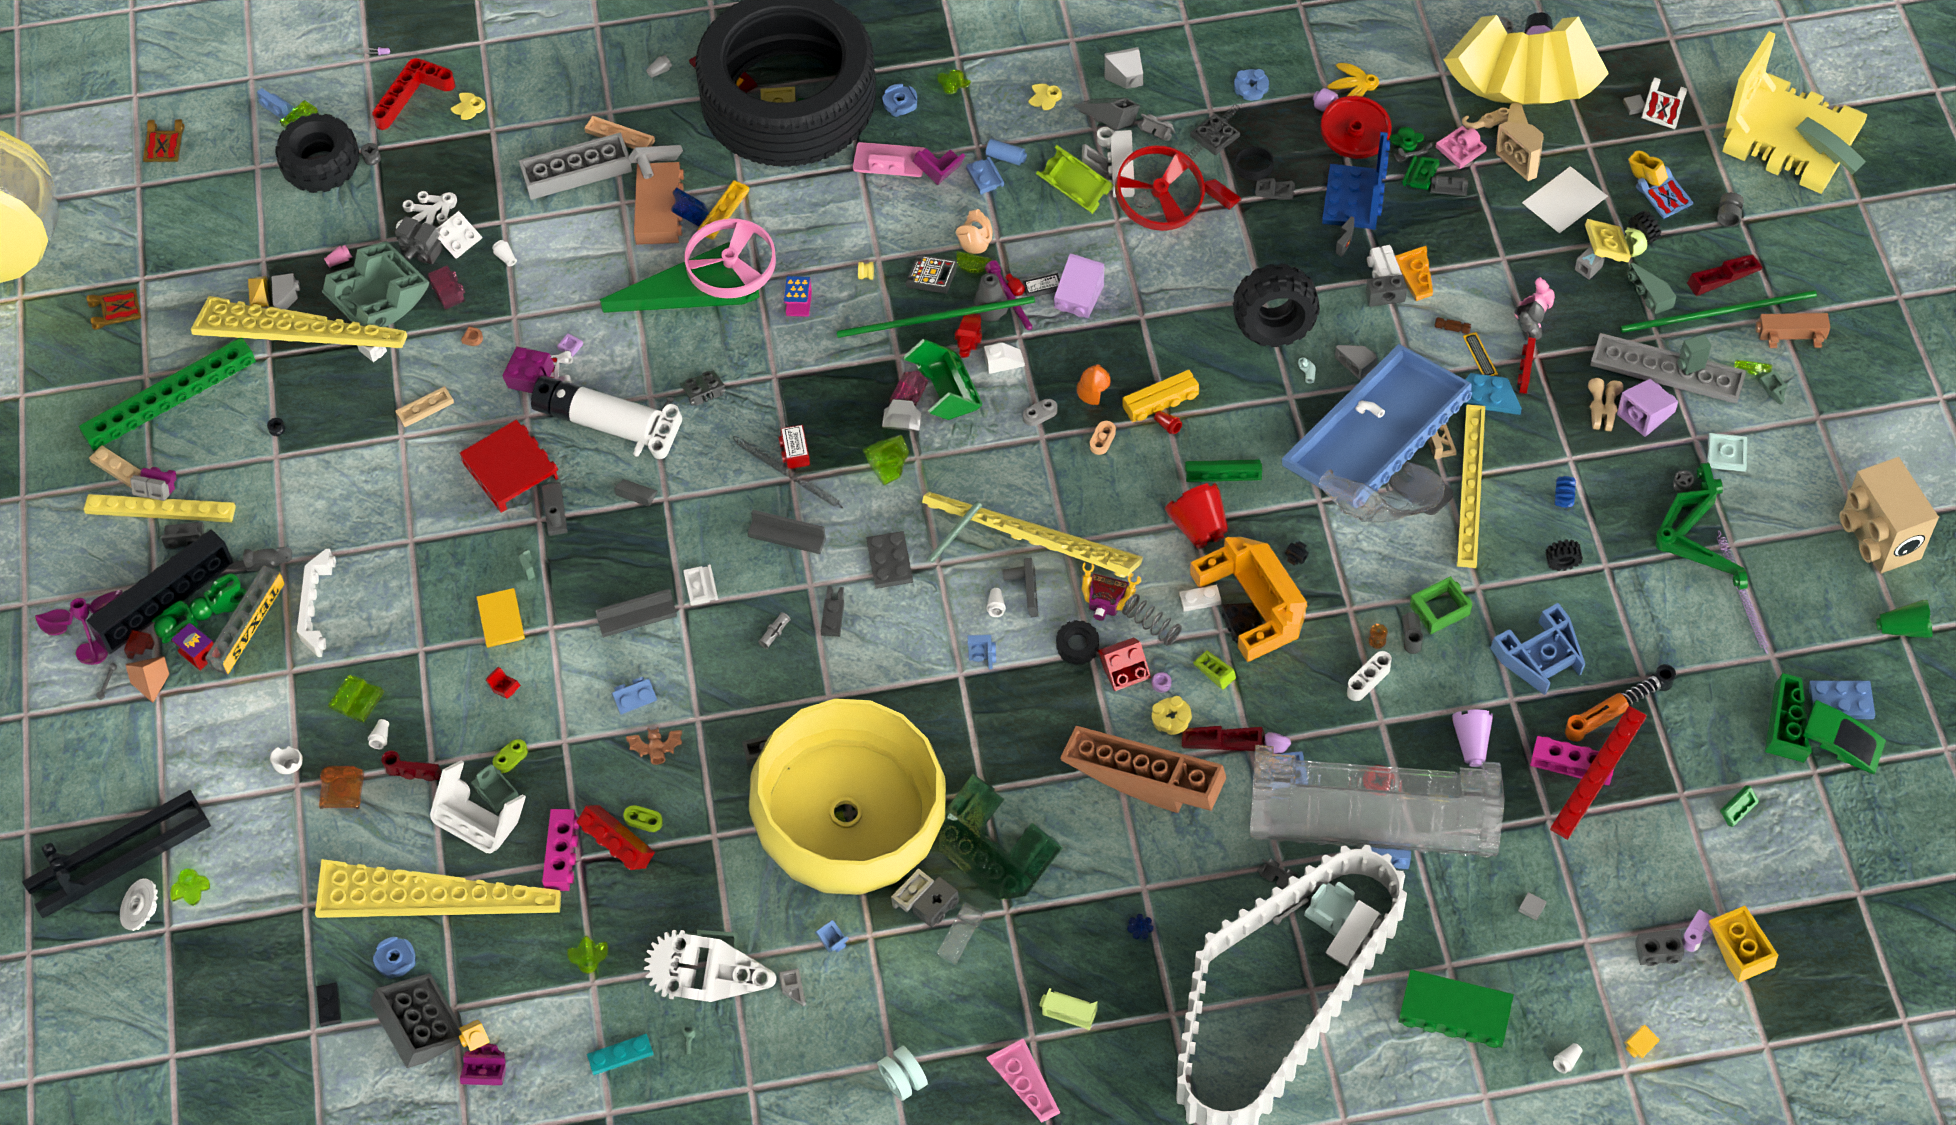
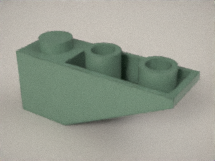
(1655, 292)

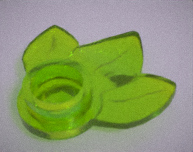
(953, 81)
(190, 889)
(588, 952)

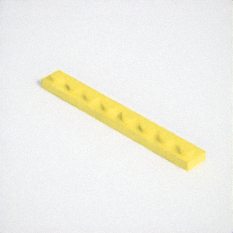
(159, 509)

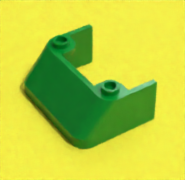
(949, 378)

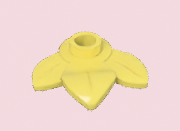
(1045, 96)
(469, 106)

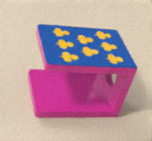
(798, 296)

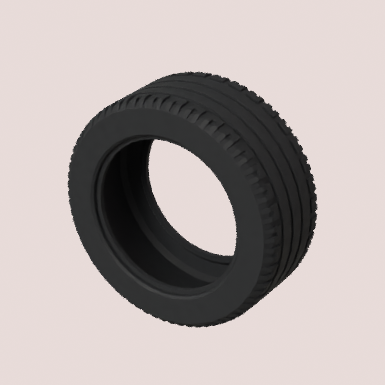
(794, 130)

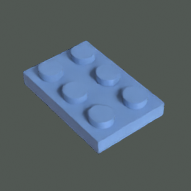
(1846, 696)

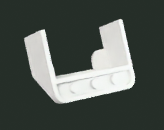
(468, 820)

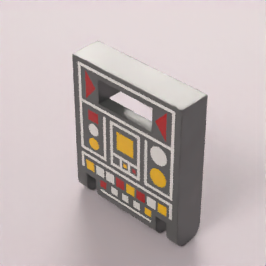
(927, 272)

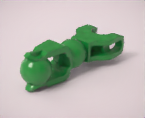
(217, 600)

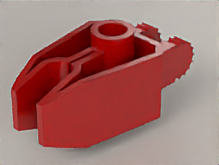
(969, 334)

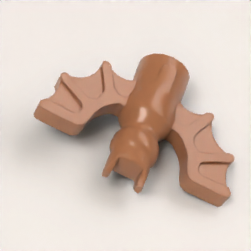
(656, 747)

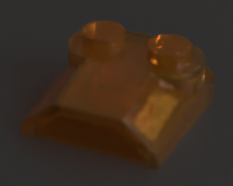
(341, 787)

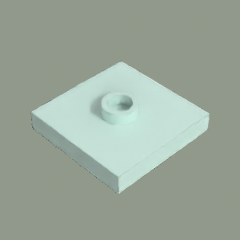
(1727, 452)

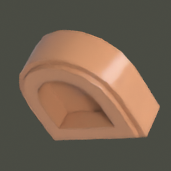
(472, 336)

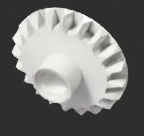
(138, 904)

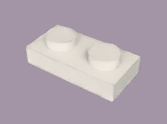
(1200, 598)

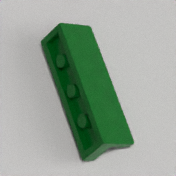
(1223, 470)

